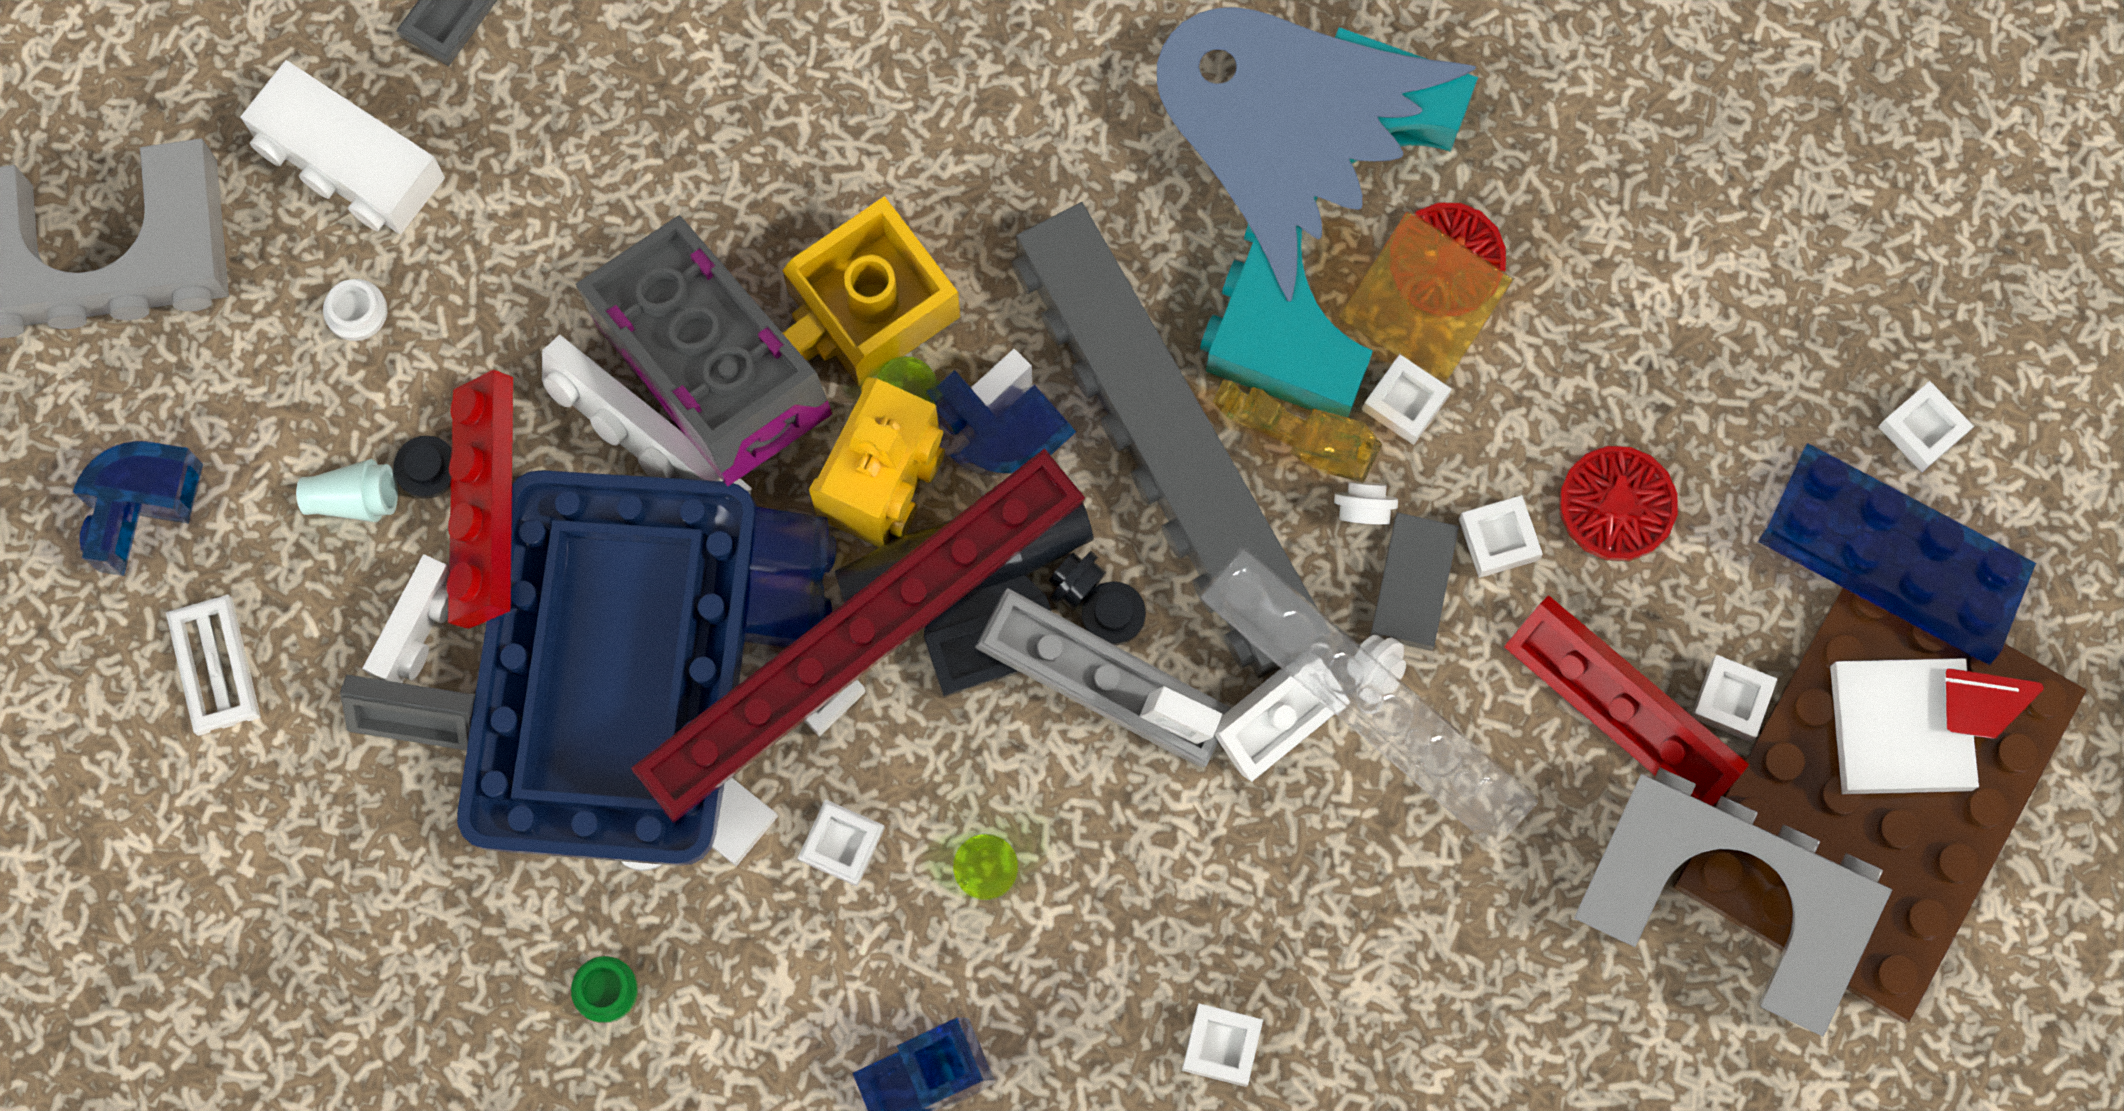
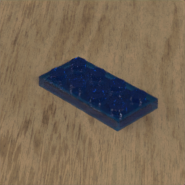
(1898, 553)

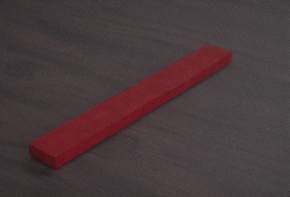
(857, 635)

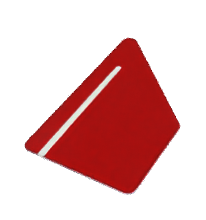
(1985, 702)

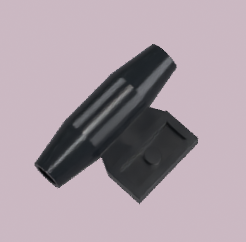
(956, 631)

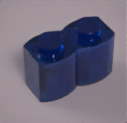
(787, 576)

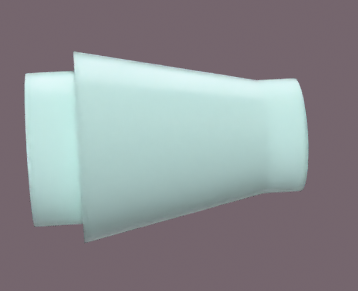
(351, 492)

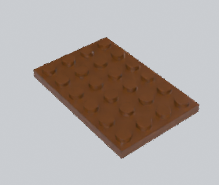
(1927, 843)

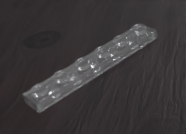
(1368, 697)

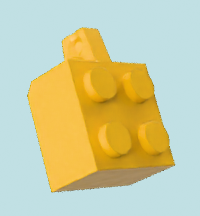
(867, 293)
(879, 463)

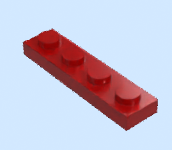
(480, 500)
(1623, 701)

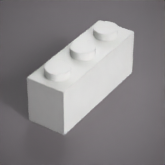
(341, 149)

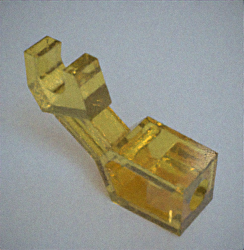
(1321, 441)

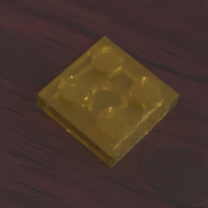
(1426, 297)

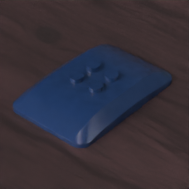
(608, 650)

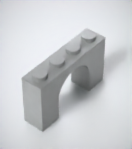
(171, 262)
(1830, 901)

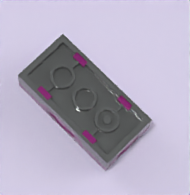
(705, 349)

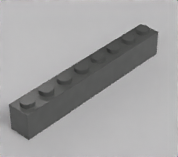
(1148, 406)

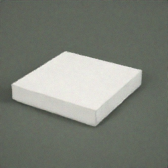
(1896, 730)

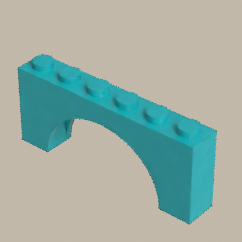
(1292, 345)

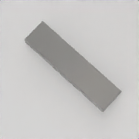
(1088, 670)

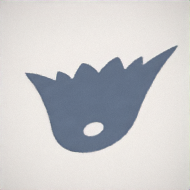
(1288, 117)

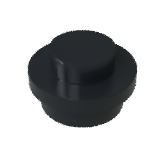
(423, 467)
(1076, 579)
(1114, 612)

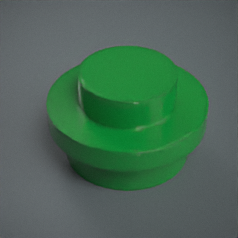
(604, 989)

